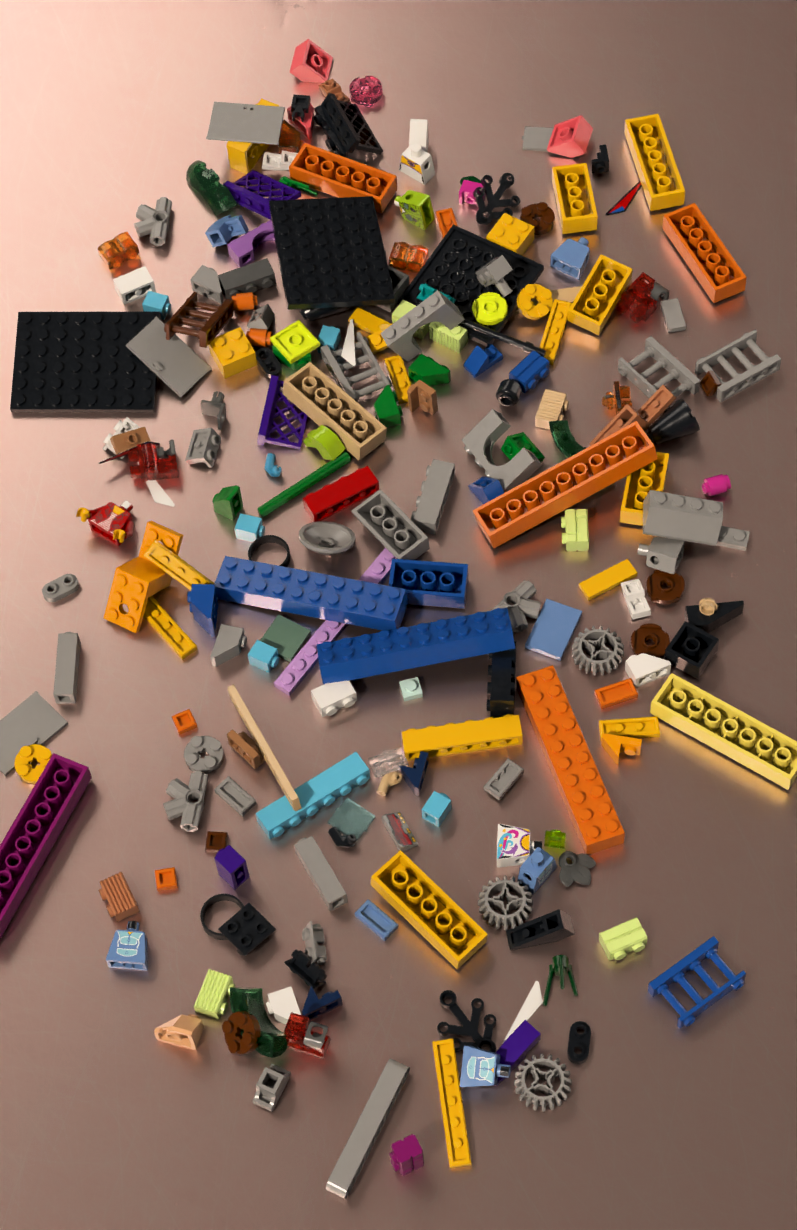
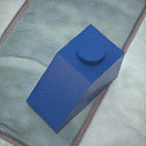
(486, 489)

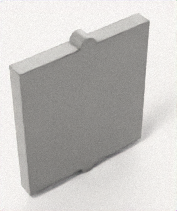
(536, 138)

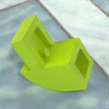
(325, 441)

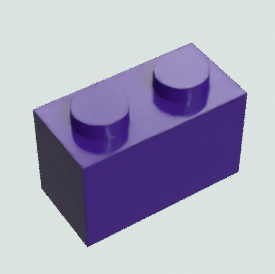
(231, 867)

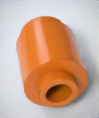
(244, 301)
(259, 337)

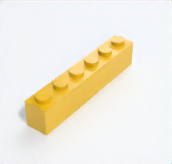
(463, 737)

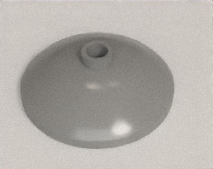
(326, 537)

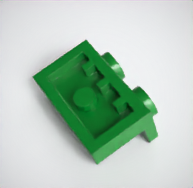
(516, 442)

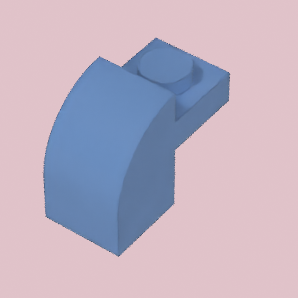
(226, 228)

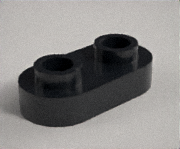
(269, 364)
(579, 1041)

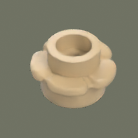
(707, 606)

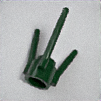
(559, 966)

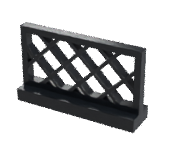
(350, 125)

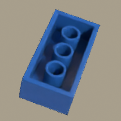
(431, 582)

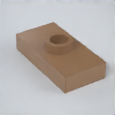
(129, 439)

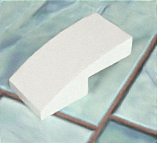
(278, 161)
(635, 599)

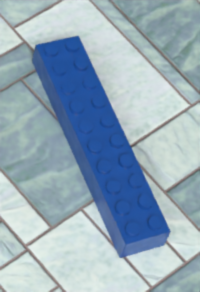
(311, 594)
(415, 646)

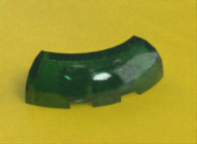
(208, 185)
(564, 439)
(271, 1041)

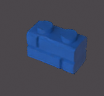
(530, 371)

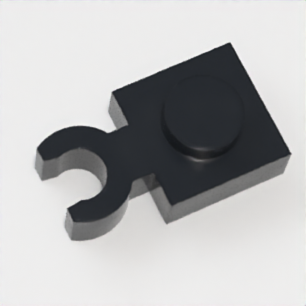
(299, 106)

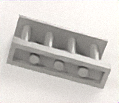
(664, 360)
(740, 381)
(345, 383)

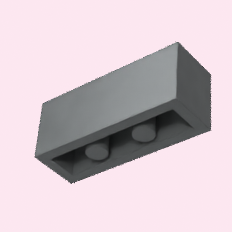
(247, 278)

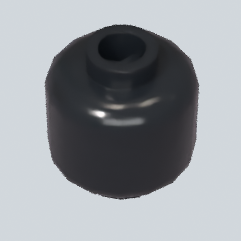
(508, 392)

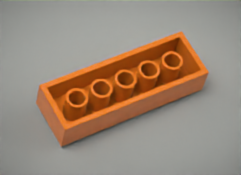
(342, 176)
(704, 253)

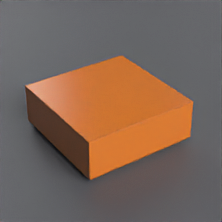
(184, 721)
(166, 879)

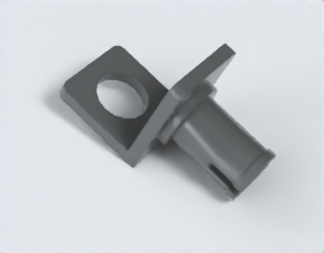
(215, 408)

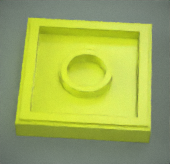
(295, 341)

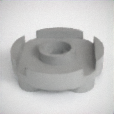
(203, 744)

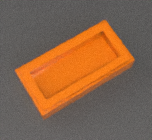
(616, 693)

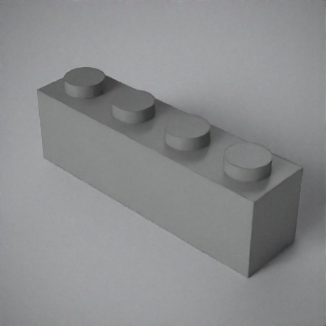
(434, 496)

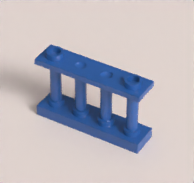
(693, 962)

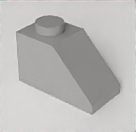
(207, 284)
(227, 644)

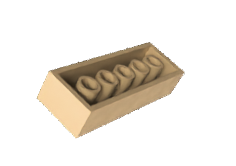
(335, 409)

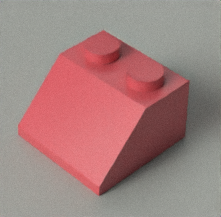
(311, 63)
(570, 137)

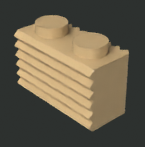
(551, 408)

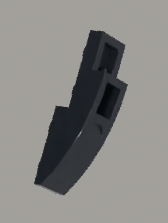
(332, 141)

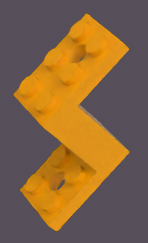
(140, 579)

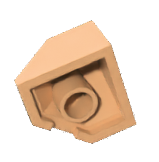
(181, 1031)

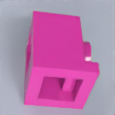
(466, 192)

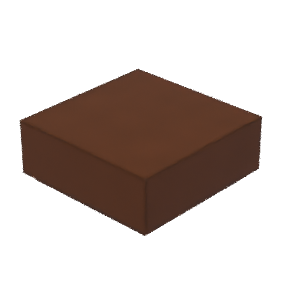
(710, 383)
(216, 841)

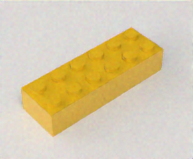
(654, 162)
(429, 909)

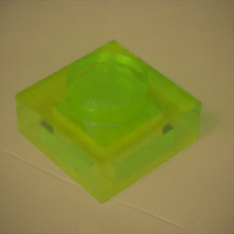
(555, 839)

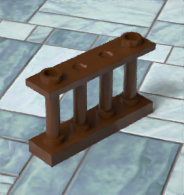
(209, 329)

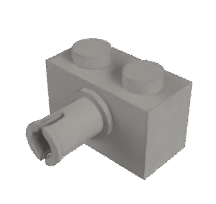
(494, 273)

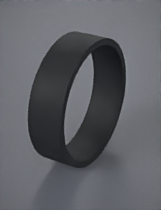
(270, 539)
(220, 897)

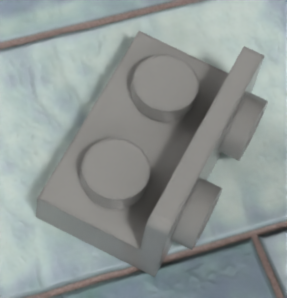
(203, 447)

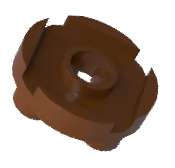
(542, 211)
(661, 595)
(653, 632)
(232, 1031)

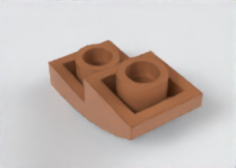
(333, 87)

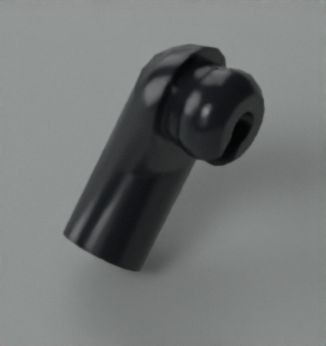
(342, 841)

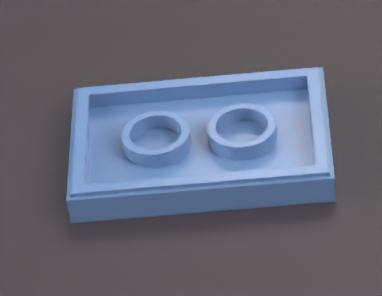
(553, 629)

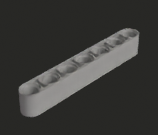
(367, 1128)

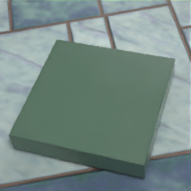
(286, 637)

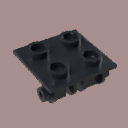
(246, 929)

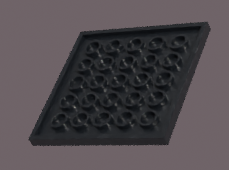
(453, 271)

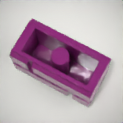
(406, 1155)

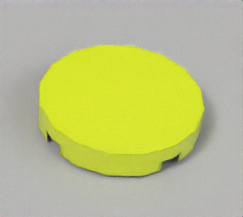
(489, 308)

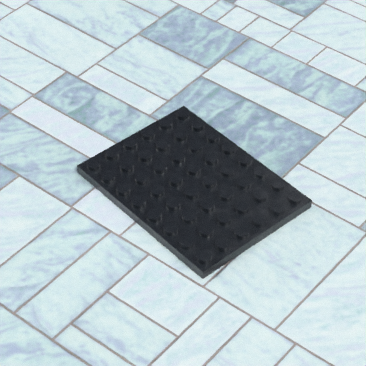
(330, 253)
(81, 363)

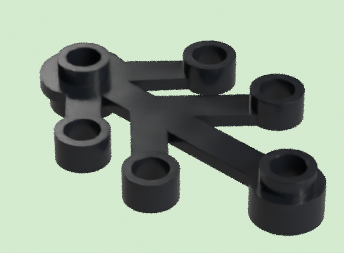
(493, 200)
(468, 1028)

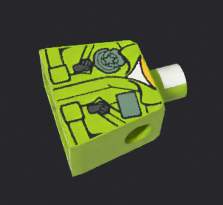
(416, 208)

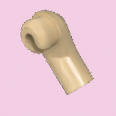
(389, 780)

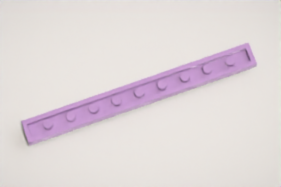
(328, 631)

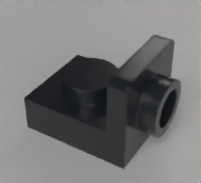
(601, 164)

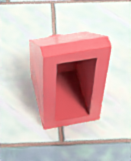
(307, 126)

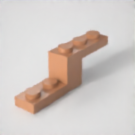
(644, 416)

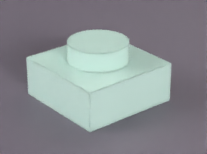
(410, 689)

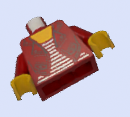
(110, 521)

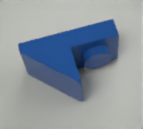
(481, 360)

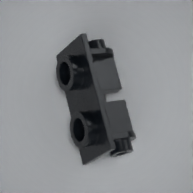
(312, 975)

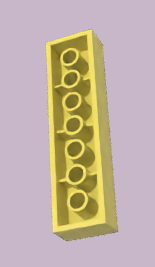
(727, 730)

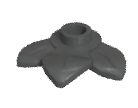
(578, 870)

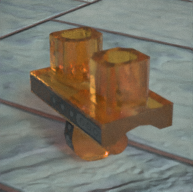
(619, 393)

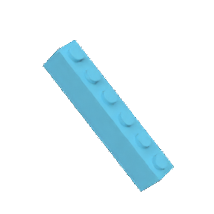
(314, 795)

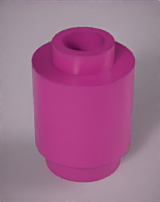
(716, 485)

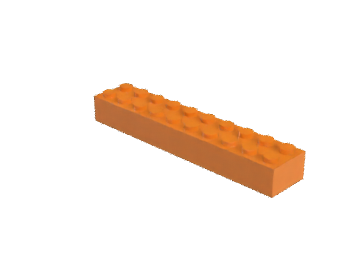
(565, 484)
(570, 760)

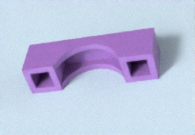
(243, 248)

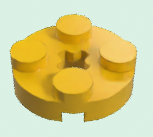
(542, 295)
(27, 755)

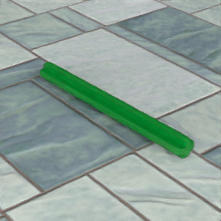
(303, 484)

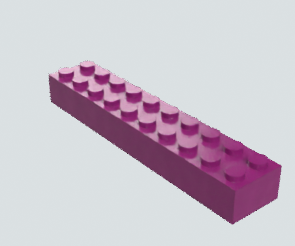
(37, 830)

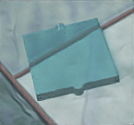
(351, 819)

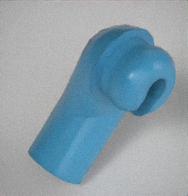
(269, 466)

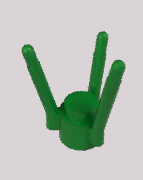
(295, 184)

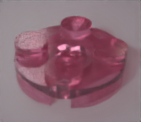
(366, 98)

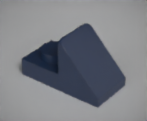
(415, 776)
(316, 1007)

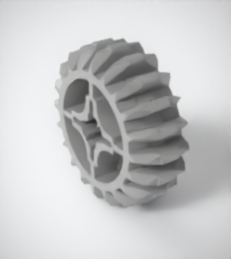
(603, 659)
(486, 902)
(534, 1067)

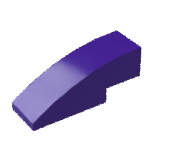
(517, 1045)

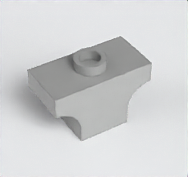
(270, 1086)

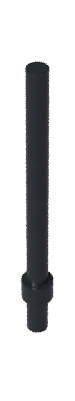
(527, 347)

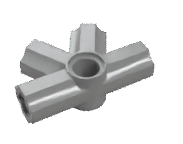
(154, 221)
(522, 605)
(183, 796)

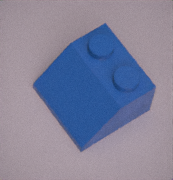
(204, 606)

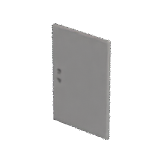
(254, 125)
(177, 362)
(27, 724)

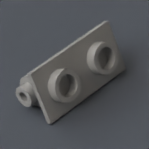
(312, 936)

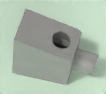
(663, 554)

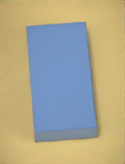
(376, 920)

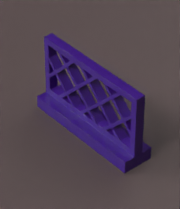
(255, 201)
(269, 414)

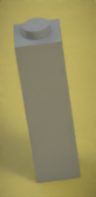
(67, 668)
(320, 873)

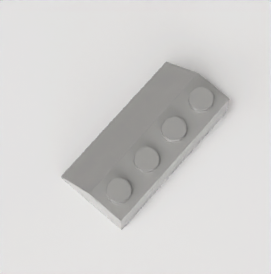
(682, 517)
(391, 527)

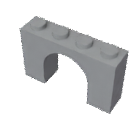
(433, 309)
(480, 444)

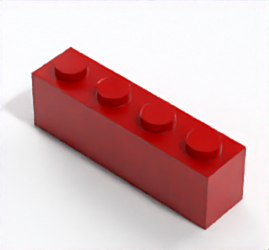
(341, 494)

